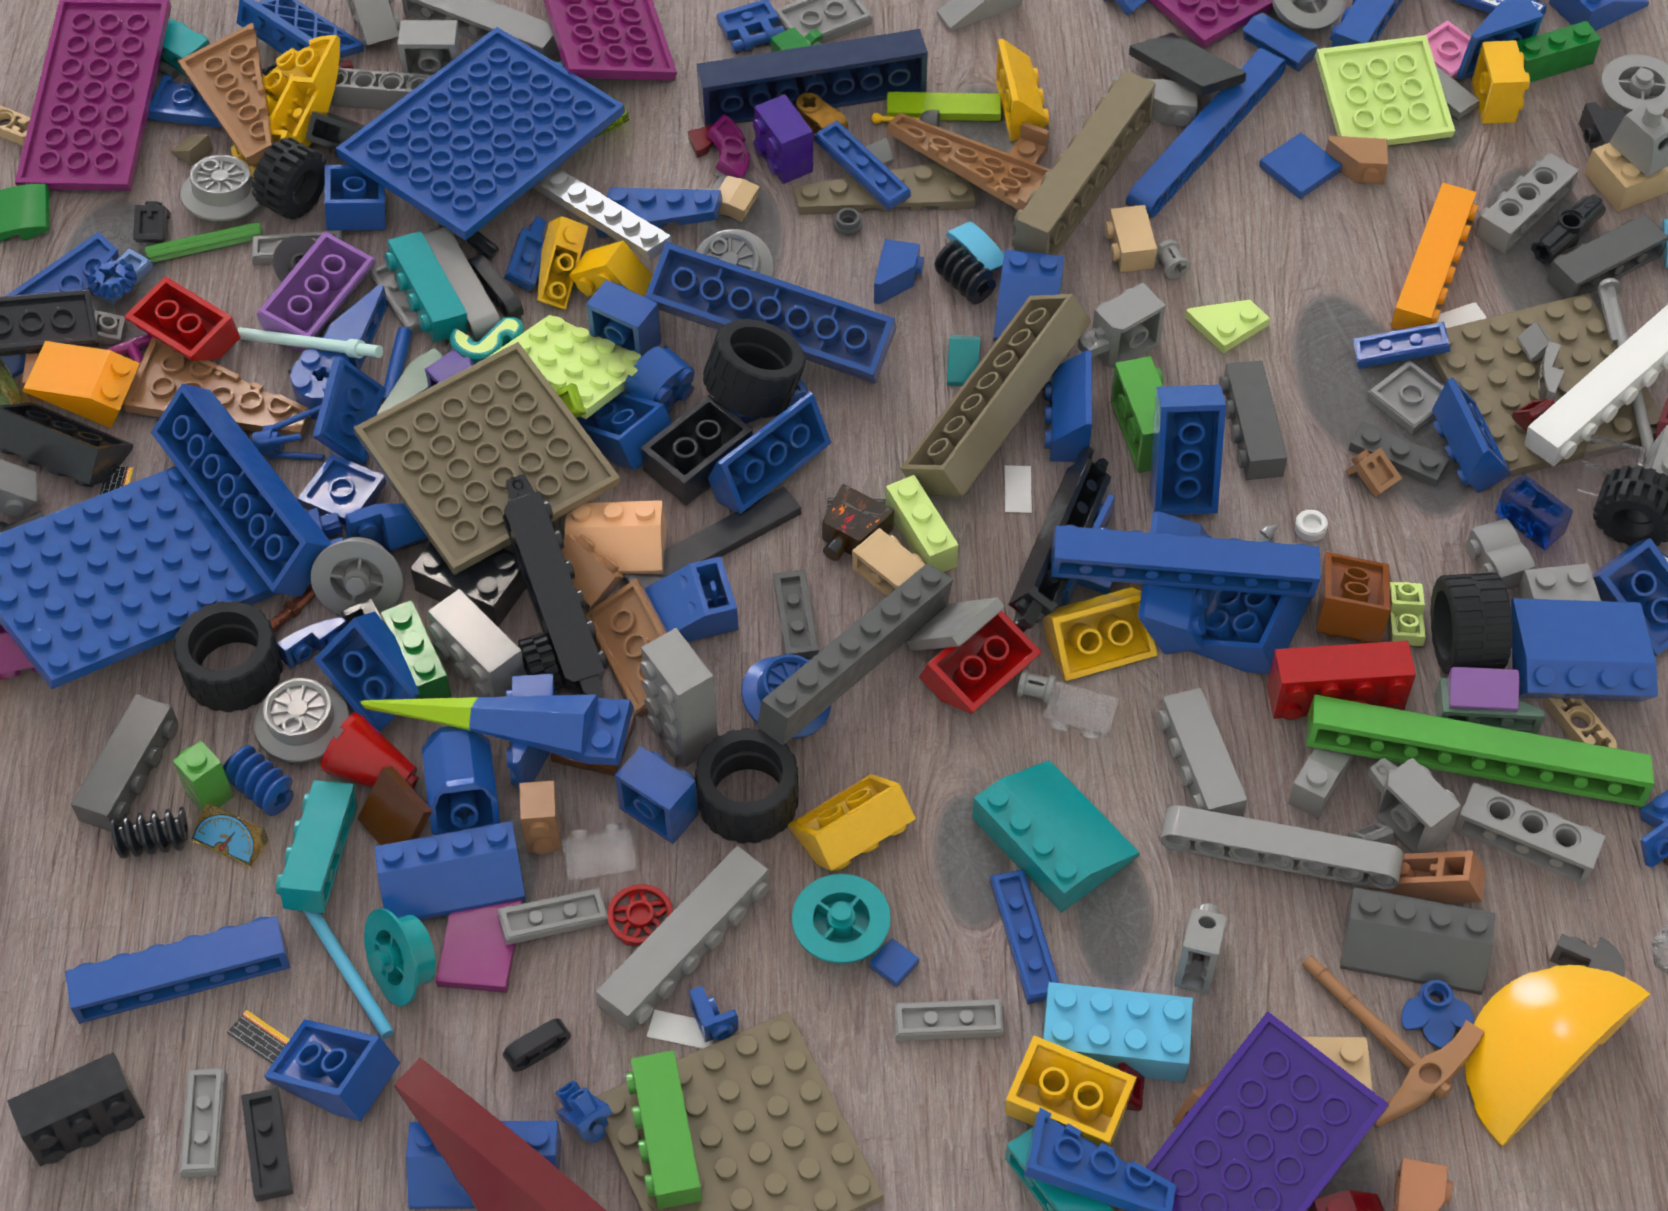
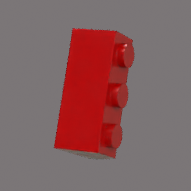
(184, 322)
(981, 665)

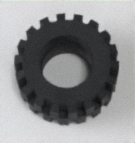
(289, 178)
(1633, 505)

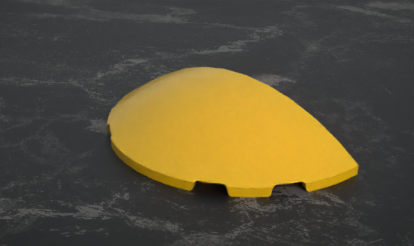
(298, 86)
(1538, 1036)

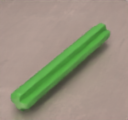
(203, 242)

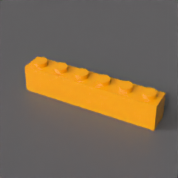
(1434, 258)

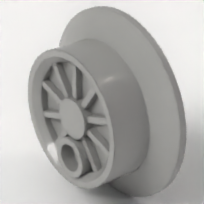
(1308, 13)
(1635, 82)
(219, 189)
(740, 249)
(354, 573)
(300, 720)

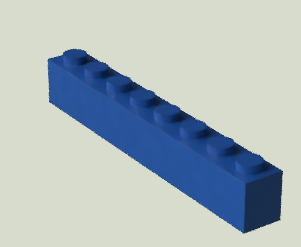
(1185, 561)

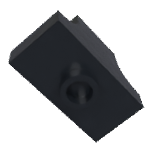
(1599, 124)

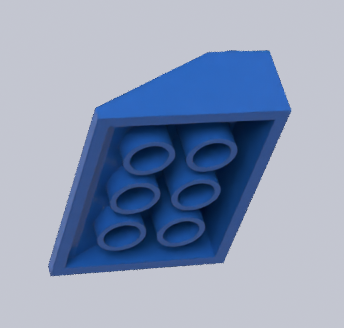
(1249, 627)
(1582, 650)

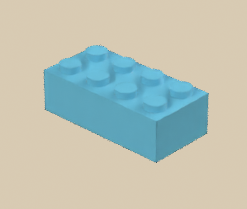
(1122, 1026)

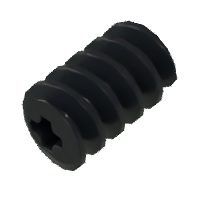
(965, 272)
(150, 833)

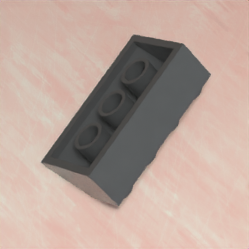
(1417, 940)

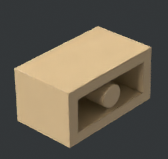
(1131, 238)
(884, 561)

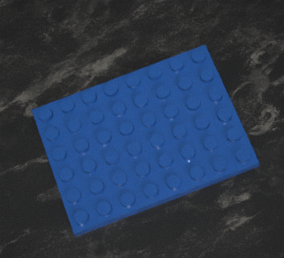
(480, 132)
(117, 575)

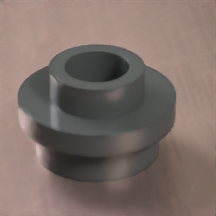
(848, 221)

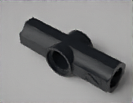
(1568, 228)

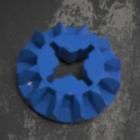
(114, 286)

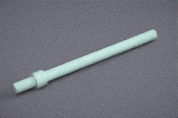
(352, 347)

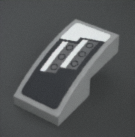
(1548, 376)

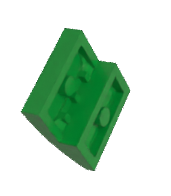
(24, 211)

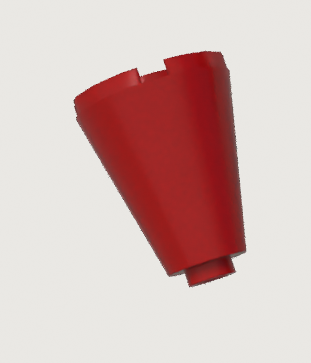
(362, 753)

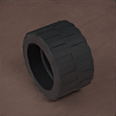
(754, 368)
(1471, 621)
(222, 625)
(747, 820)

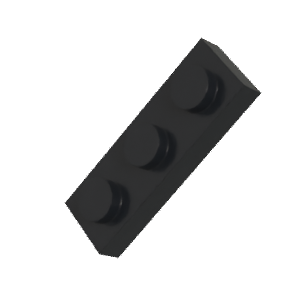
(267, 1144)

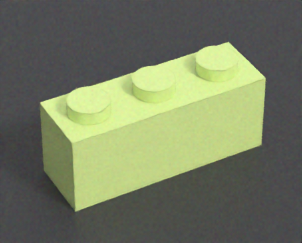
(922, 524)

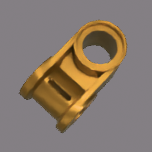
(818, 113)

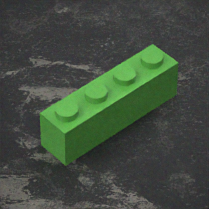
(666, 1130)

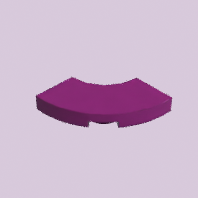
(731, 146)

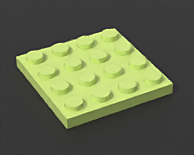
(1385, 91)
(574, 356)

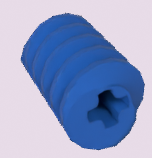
(259, 780)

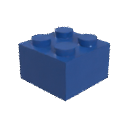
(353, 200)
(624, 318)
(657, 794)

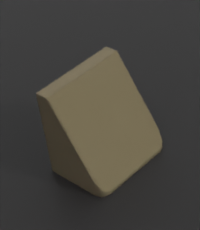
(193, 148)

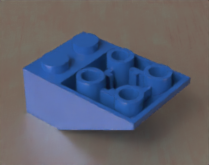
(696, 600)
(524, 760)

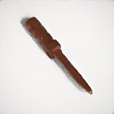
(292, 609)

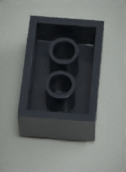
(691, 446)
(490, 584)
(76, 1109)

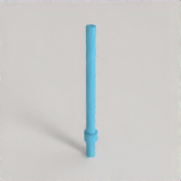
(350, 974)

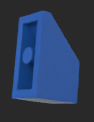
(897, 269)

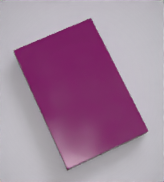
(475, 951)

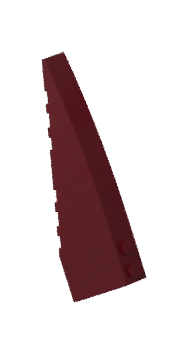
(483, 1153)

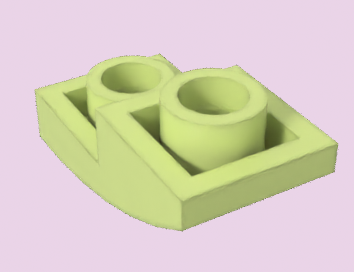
(1406, 613)

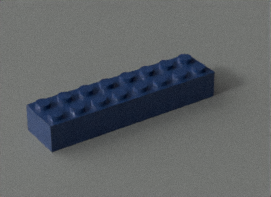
(836, 71)

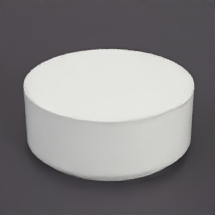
(1311, 525)

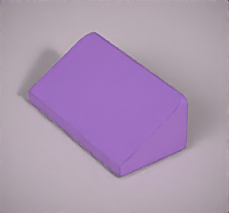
(1483, 688)

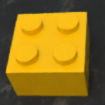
(1500, 82)

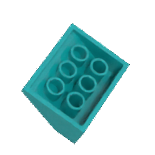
(1052, 833)

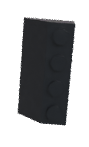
(60, 443)

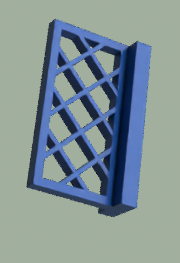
(284, 32)

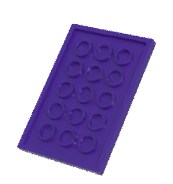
(1267, 1128)

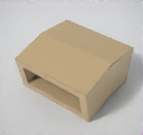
(737, 197)

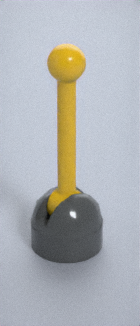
(928, 116)

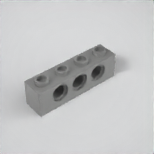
(1526, 202)
(1536, 848)

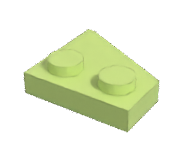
(1228, 323)

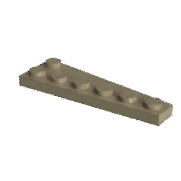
(928, 185)

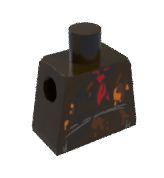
(853, 520)

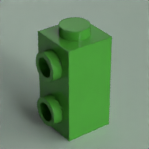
(203, 776)

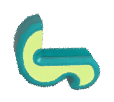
(496, 338)

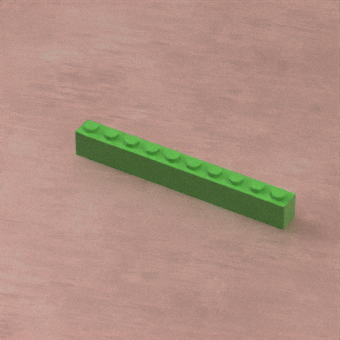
(1480, 750)

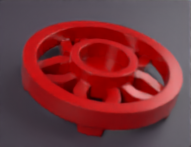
(639, 913)

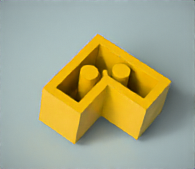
(611, 263)

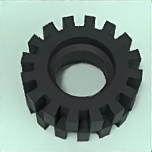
(539, 657)

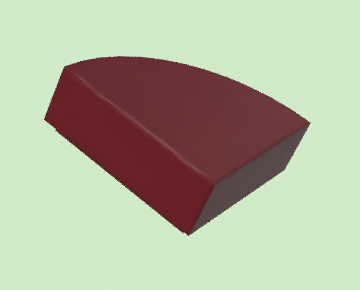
(700, 141)

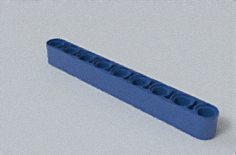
(1205, 133)

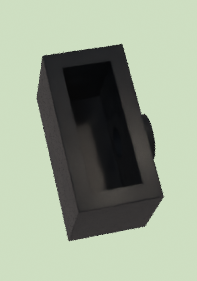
(330, 129)

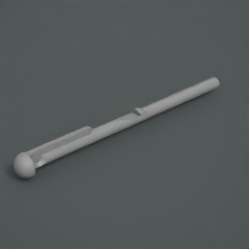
(1608, 293)

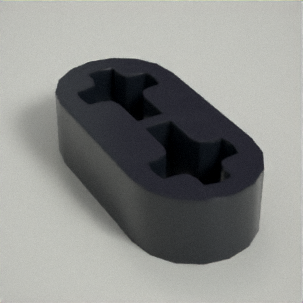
(536, 1045)

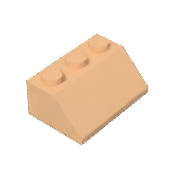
(625, 532)

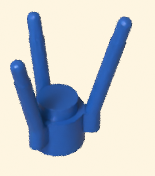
(270, 442)

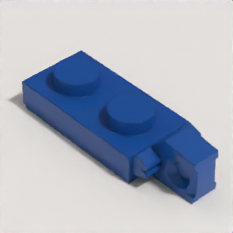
(526, 256)

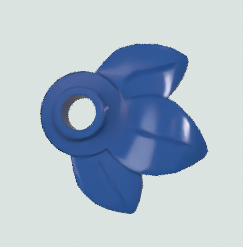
(1434, 1018)

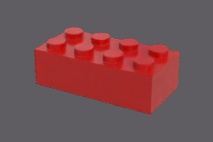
(1353, 672)

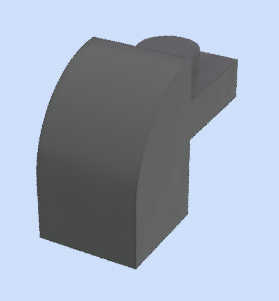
(1576, 952)

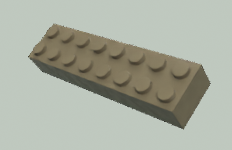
(1085, 167)
(996, 394)

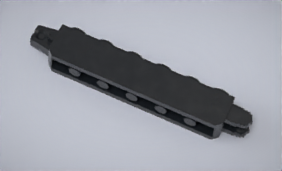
(1075, 505)
(552, 589)

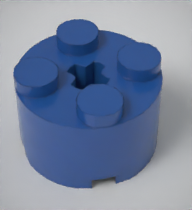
(311, 375)
(661, 378)

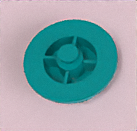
(841, 918)
(398, 954)

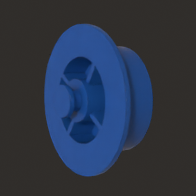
(767, 676)

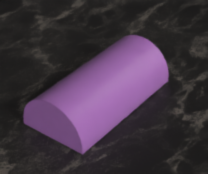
(315, 288)

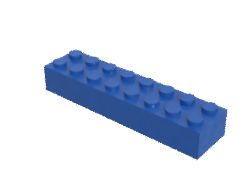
(721, 292)
(241, 489)

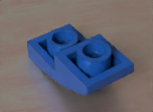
(303, 643)

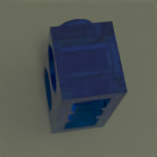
(1534, 511)

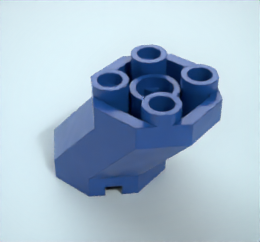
(459, 780)

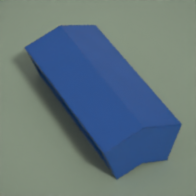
(1280, 40)

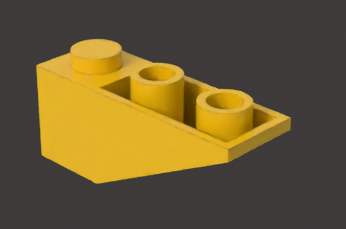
(558, 258)

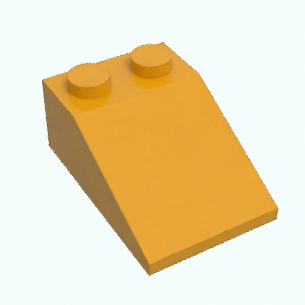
(82, 380)

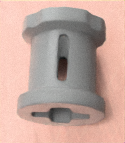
(1172, 259)
(1035, 685)

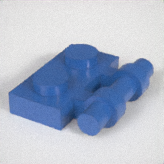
(748, 19)

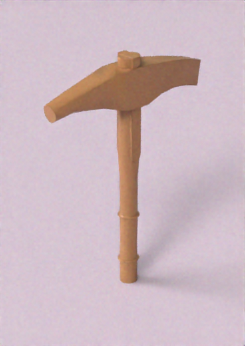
(1427, 1075)

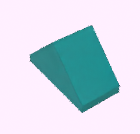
(962, 358)

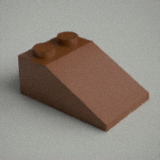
(1353, 598)

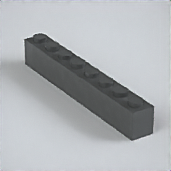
(853, 654)

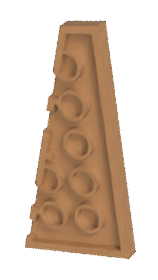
(233, 88)
(986, 167)
(248, 404)

